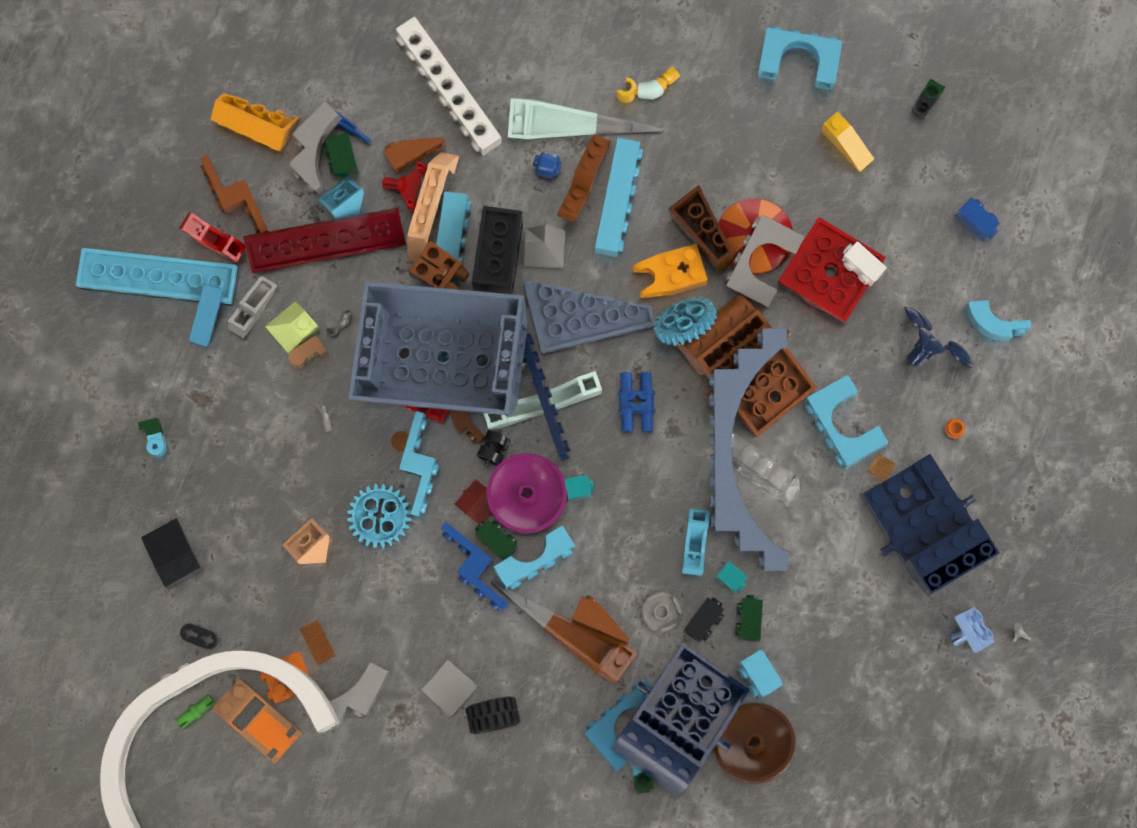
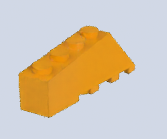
(254, 121)

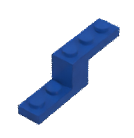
(474, 567)

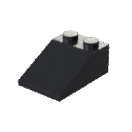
(172, 554)

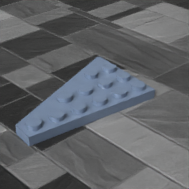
(575, 318)

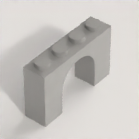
(765, 232)

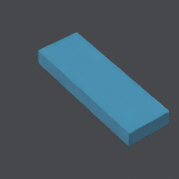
(206, 315)

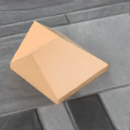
(308, 544)

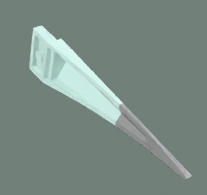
(541, 120)

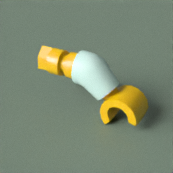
(647, 90)

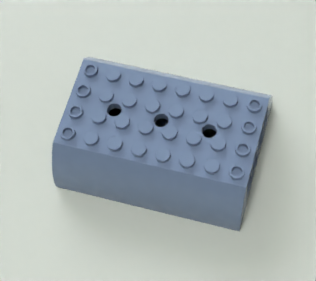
(435, 323)

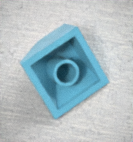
(343, 199)

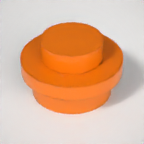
(954, 428)

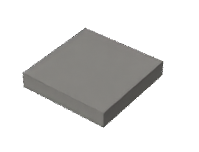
(449, 688)

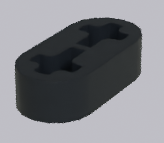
(201, 632)

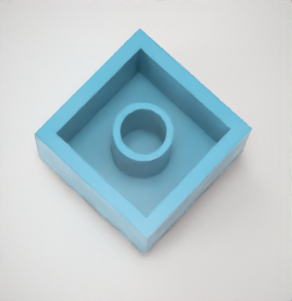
(759, 674)

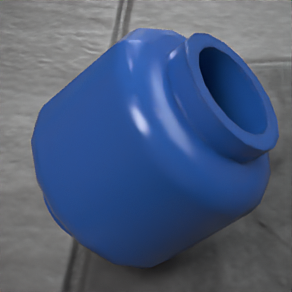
(547, 164)

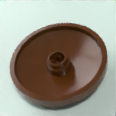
(760, 745)

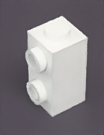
(863, 263)

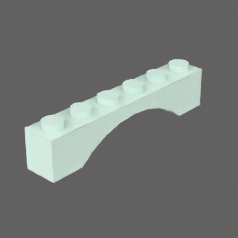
(563, 395)

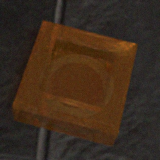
(881, 467)

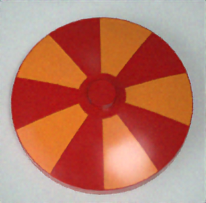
(737, 224)

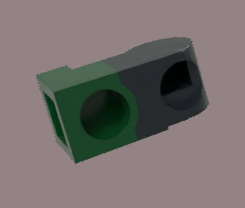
(928, 98)

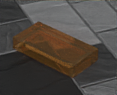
(317, 642)

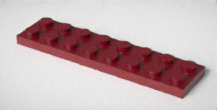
(324, 240)

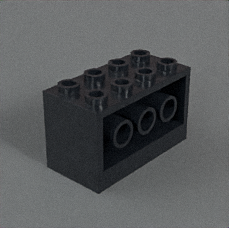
(497, 250)

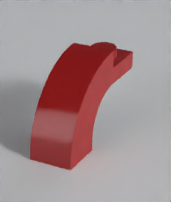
(211, 238)

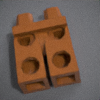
(438, 268)

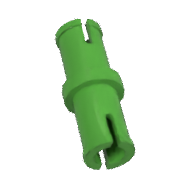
(194, 711)

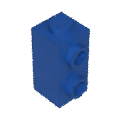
(978, 220)

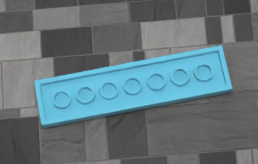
(153, 275)

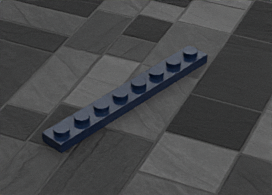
(544, 394)

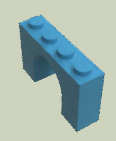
(602, 732)

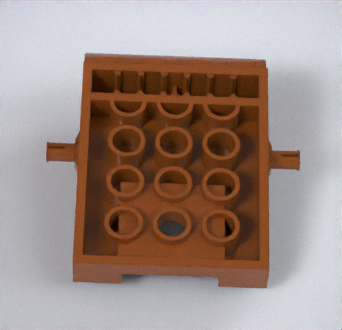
(738, 329)

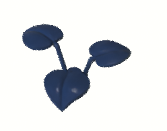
(929, 343)

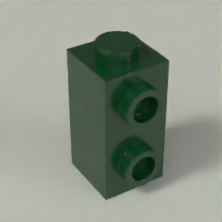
(495, 540)
(750, 618)

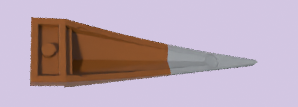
(594, 649)

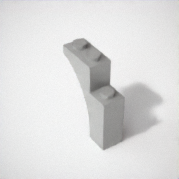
(310, 139)
(360, 696)

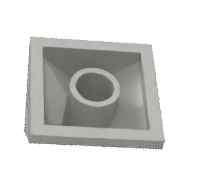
(544, 247)

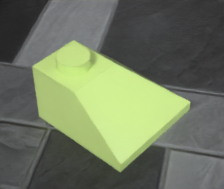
(292, 327)

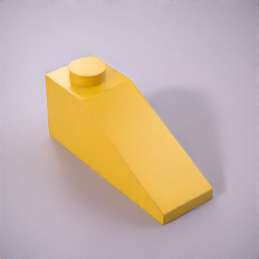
(847, 141)

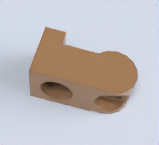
(306, 351)

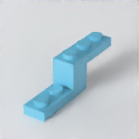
(419, 464)

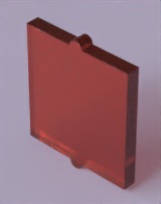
(474, 502)

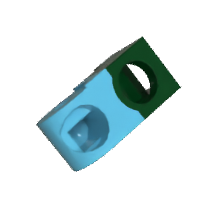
(156, 442)
(642, 782)

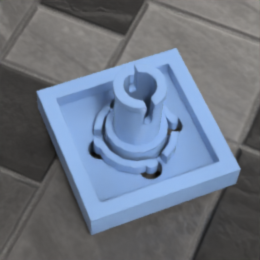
(972, 630)

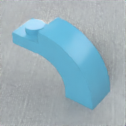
(990, 325)
(695, 541)

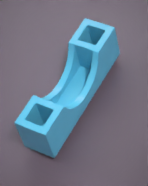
(511, 571)

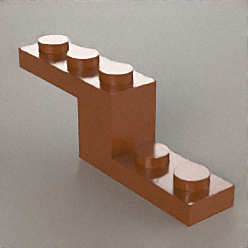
(584, 178)
(233, 196)

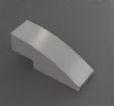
(251, 306)

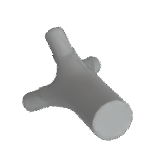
(326, 416)
(1019, 632)

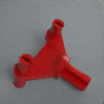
(408, 186)

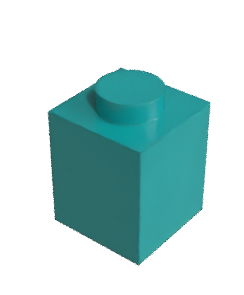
(579, 487)
(732, 578)

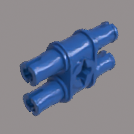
(644, 395)

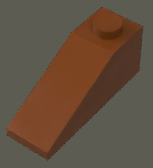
(409, 152)
(595, 617)

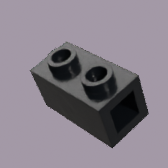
(705, 617)

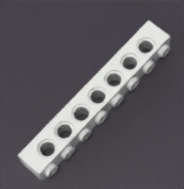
(413, 30)

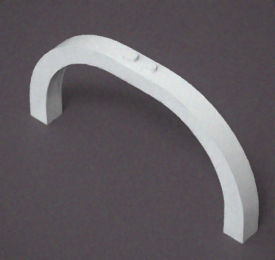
(117, 747)

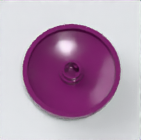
(526, 493)

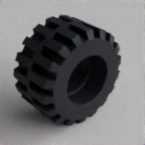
(492, 715)

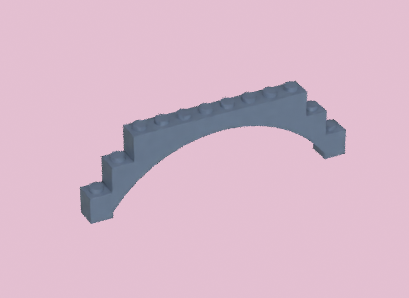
(728, 391)

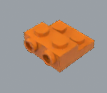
(278, 690)

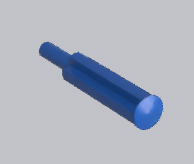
(351, 128)

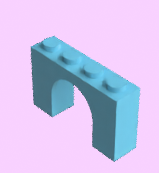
(824, 49)
(847, 449)

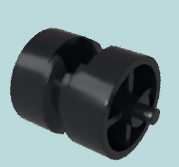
(493, 448)

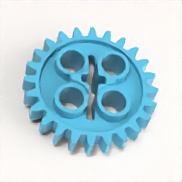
(685, 320)
(397, 518)

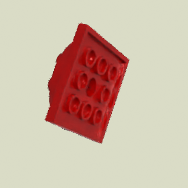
(807, 275)

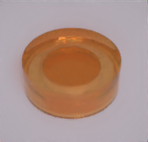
(399, 440)

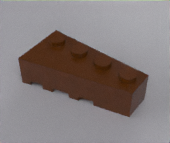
(700, 225)

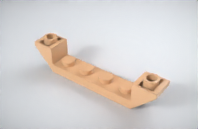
(428, 203)

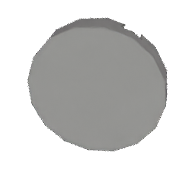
(661, 612)

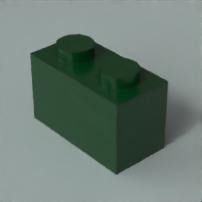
(341, 156)

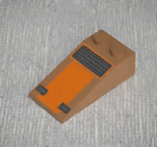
(257, 720)

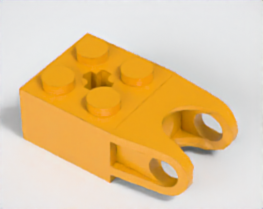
(666, 272)

